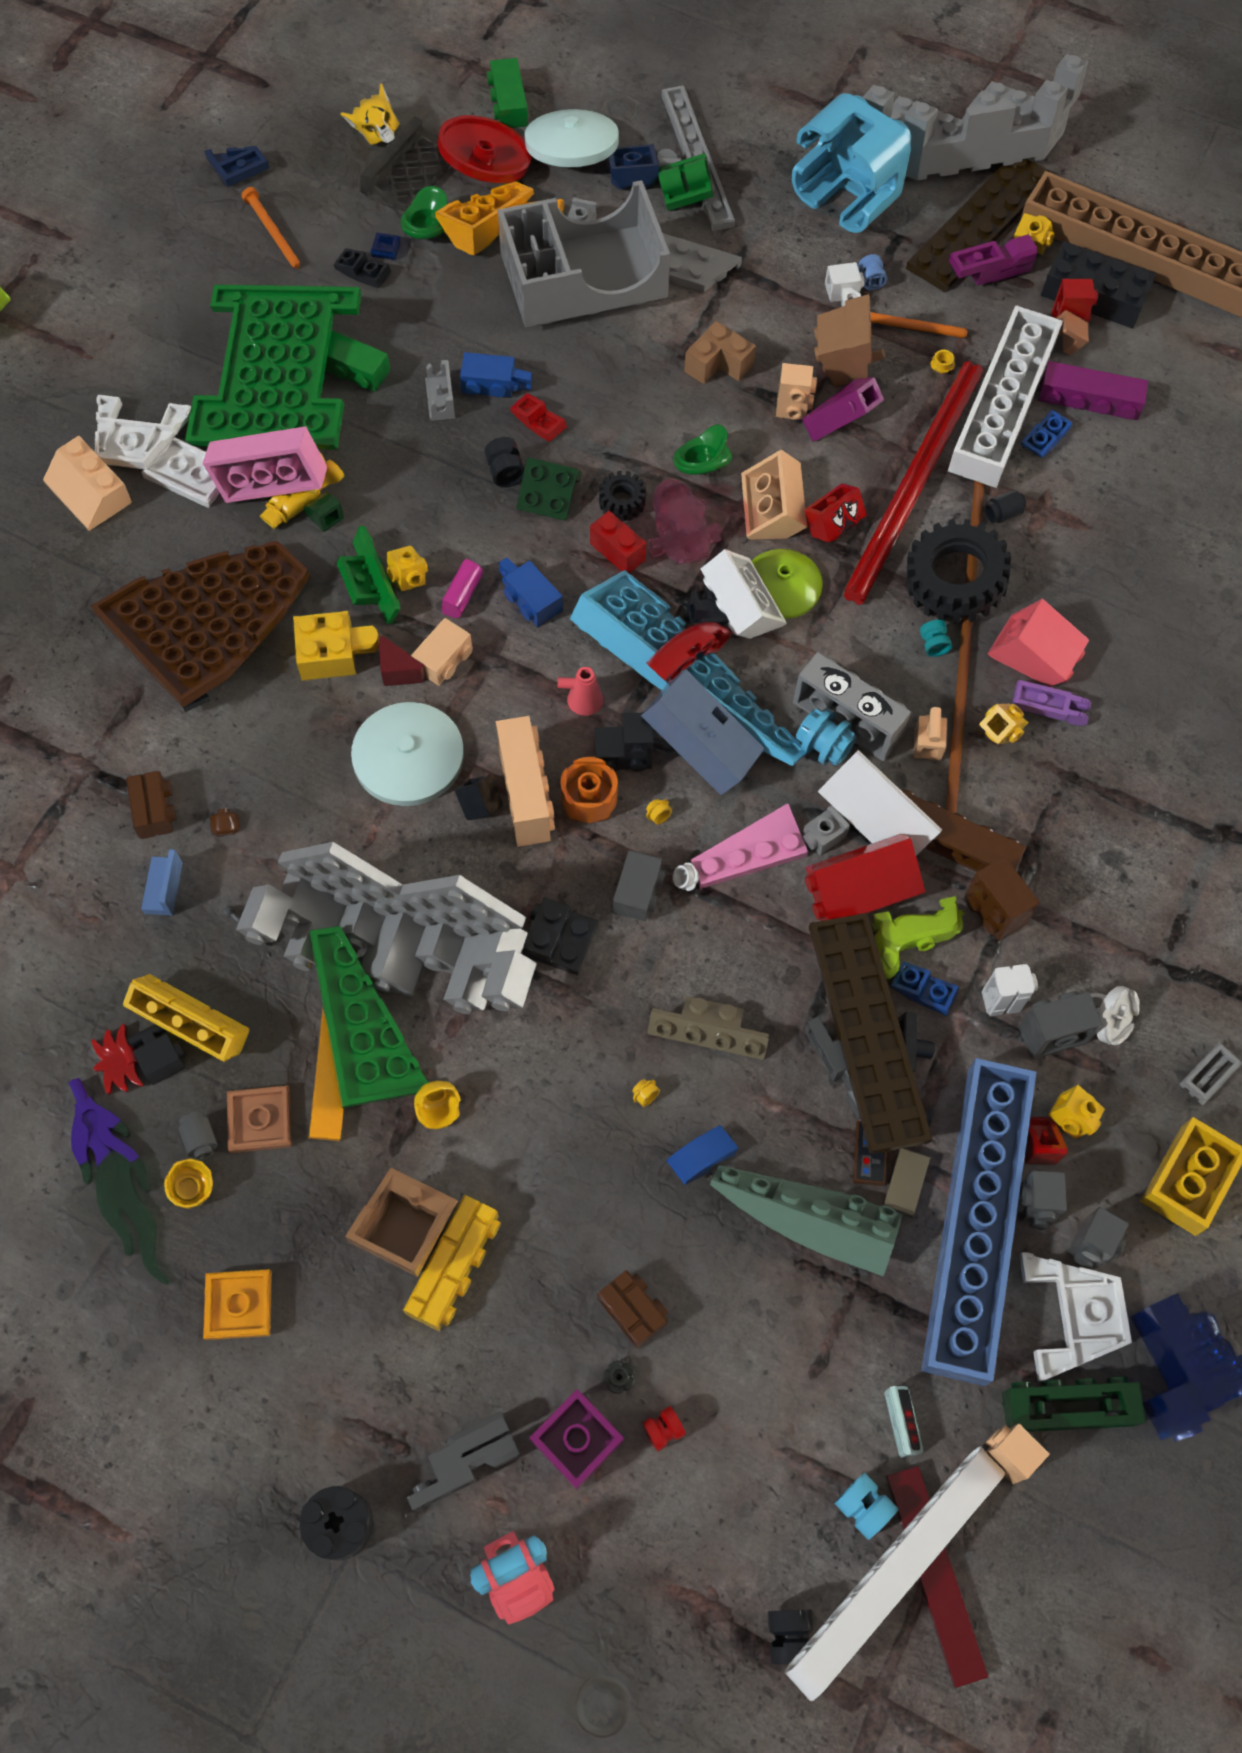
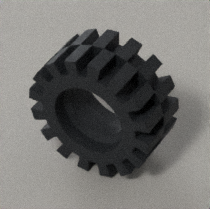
(627, 484)

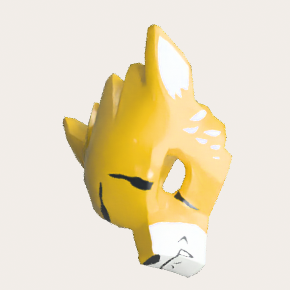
(374, 118)

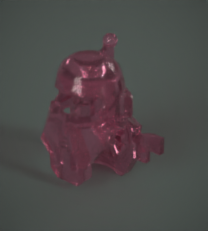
(681, 524)

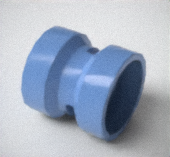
(873, 272)

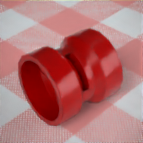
(658, 1433)

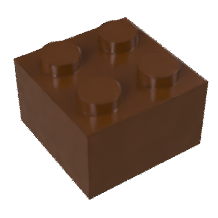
(1001, 899)

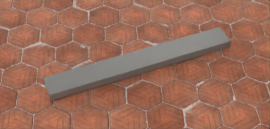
(693, 144)

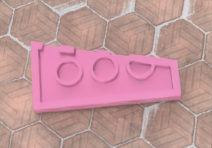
(755, 848)

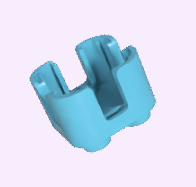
(855, 153)

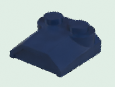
(633, 165)

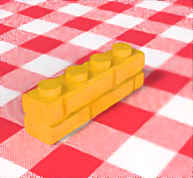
(186, 1017)
(452, 1262)

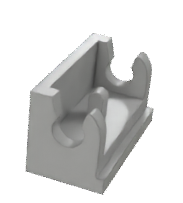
(439, 392)

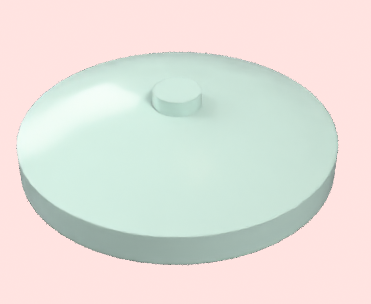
(571, 138)
(407, 754)

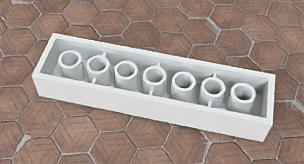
(1005, 396)

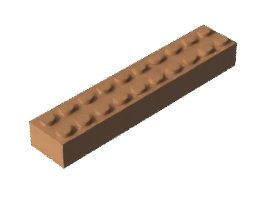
(1141, 239)

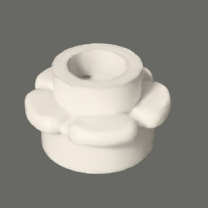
(685, 876)

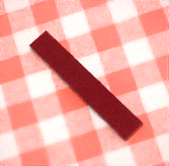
(940, 1588)

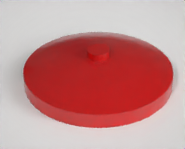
(484, 149)

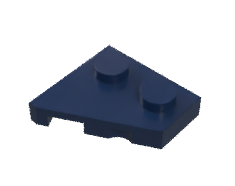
(237, 163)

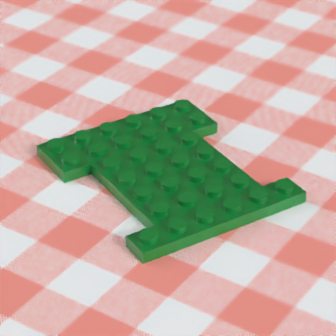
(274, 364)

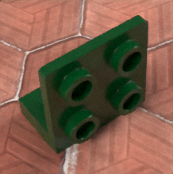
(547, 488)

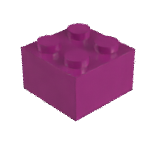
(576, 1439)

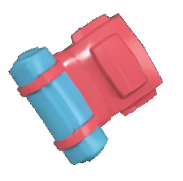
(514, 1578)

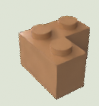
(720, 350)

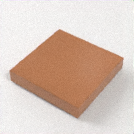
(259, 1119)

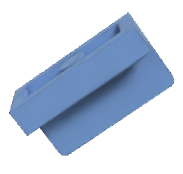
(162, 884)

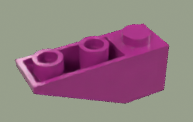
(843, 407)

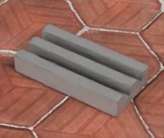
(1194, 1090)

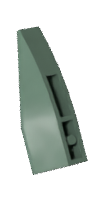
(816, 1217)

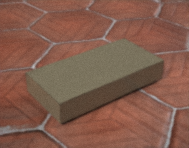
(906, 1182)

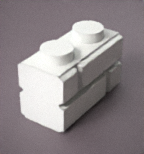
(1009, 989)

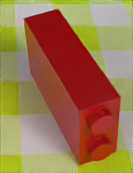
(865, 879)

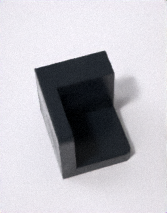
(478, 797)

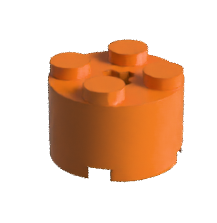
(589, 790)

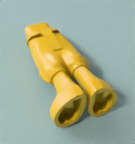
(286, 506)

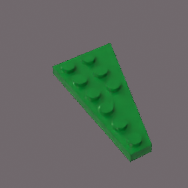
(363, 1037)

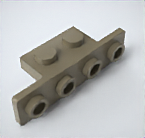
(709, 1026)

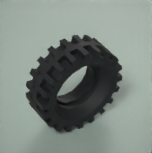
(958, 599)

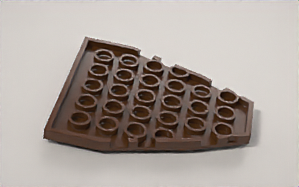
(204, 619)

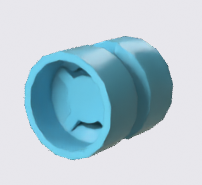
(875, 1515)

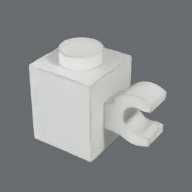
(843, 282)

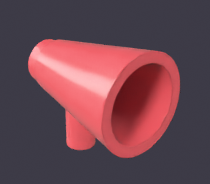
(584, 694)

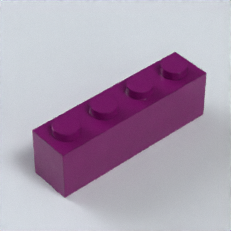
(1093, 390)

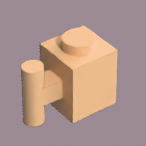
(930, 736)

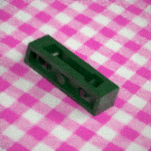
(1125, 1401)

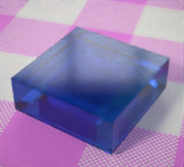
(385, 246)

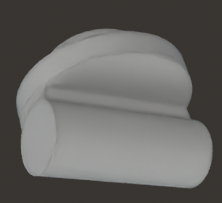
(666, 157)

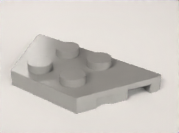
(698, 265)

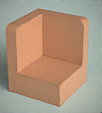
(1073, 331)

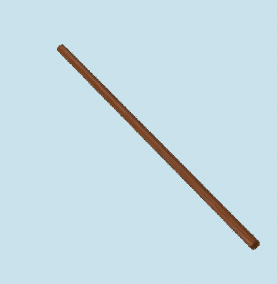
(963, 668)

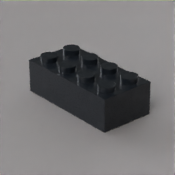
(1119, 285)

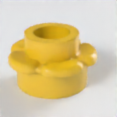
(943, 361)
(658, 811)
(645, 1092)

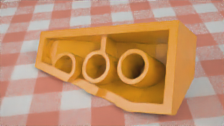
(475, 222)

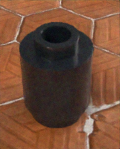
(1005, 506)

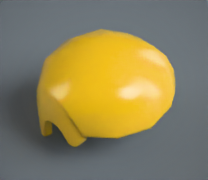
(437, 1104)
(188, 1183)

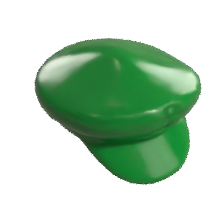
(420, 218)
(704, 453)

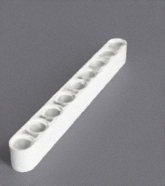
(894, 1574)

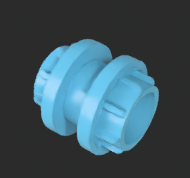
(826, 737)

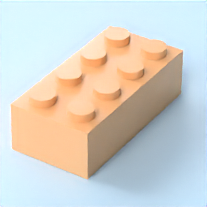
(525, 781)

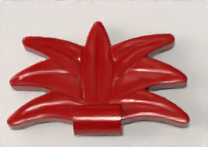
(117, 1060)

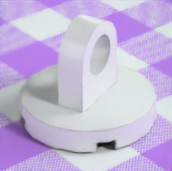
(1116, 1014)

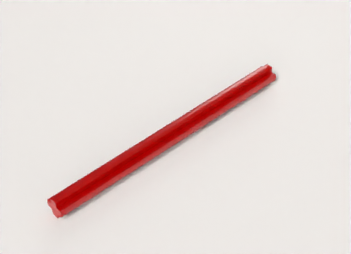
(912, 484)

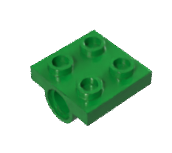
(686, 182)

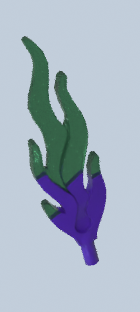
(114, 1176)

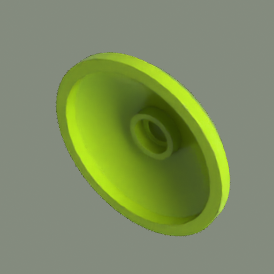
(796, 591)

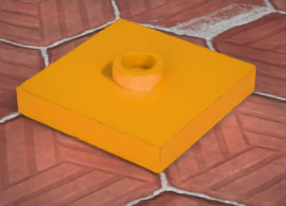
(237, 1304)

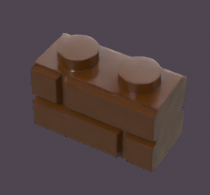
(150, 804)
(632, 1308)

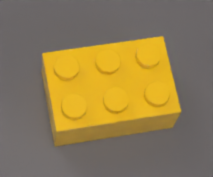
(1194, 1176)

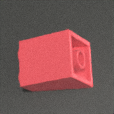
(1040, 644)

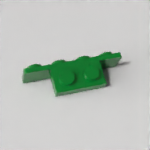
(366, 577)

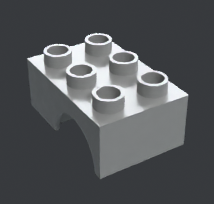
(583, 267)

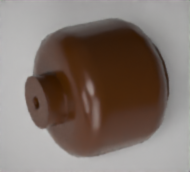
(224, 823)

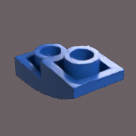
(1047, 434)
(924, 989)
(701, 1154)

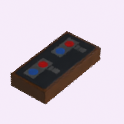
(868, 1168)

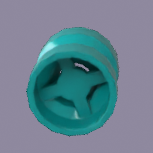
(935, 636)

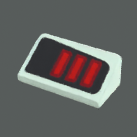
(903, 1421)

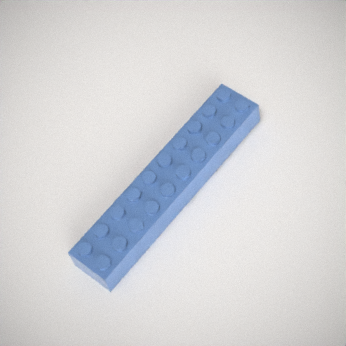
(979, 1224)

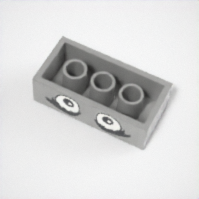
(873, 716)

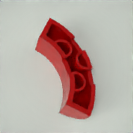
(681, 649)

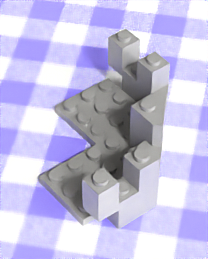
(997, 126)
(401, 926)

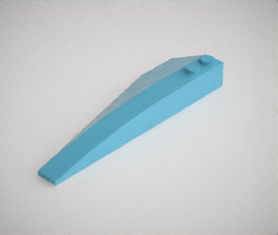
(638, 623)

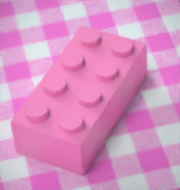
(265, 464)

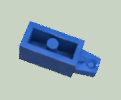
(492, 375)
(530, 591)

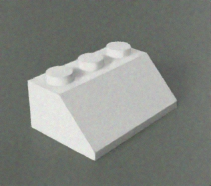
(742, 595)

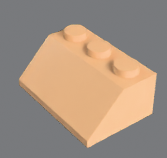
(85, 484)
(774, 498)

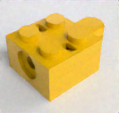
(329, 644)

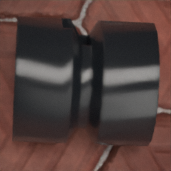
(504, 462)
(790, 1633)

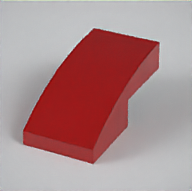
(536, 417)

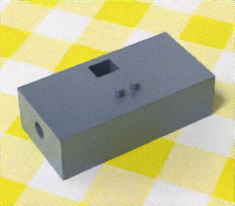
(703, 732)

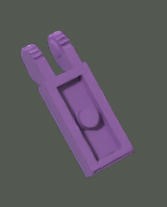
(1051, 702)

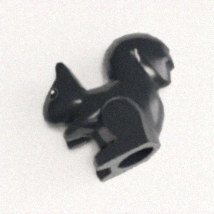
(706, 610)

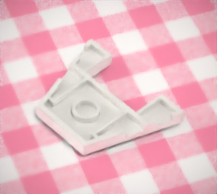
(134, 442)
(1090, 1312)

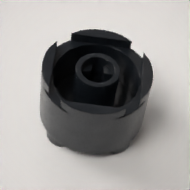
(319, 1514)

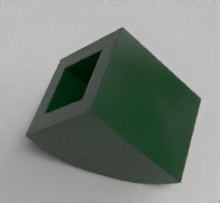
(325, 511)

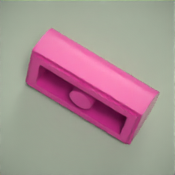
(461, 588)

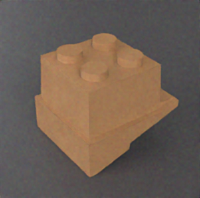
(846, 341)
(402, 1221)

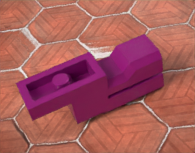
(994, 263)

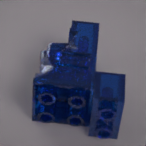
(1194, 1364)

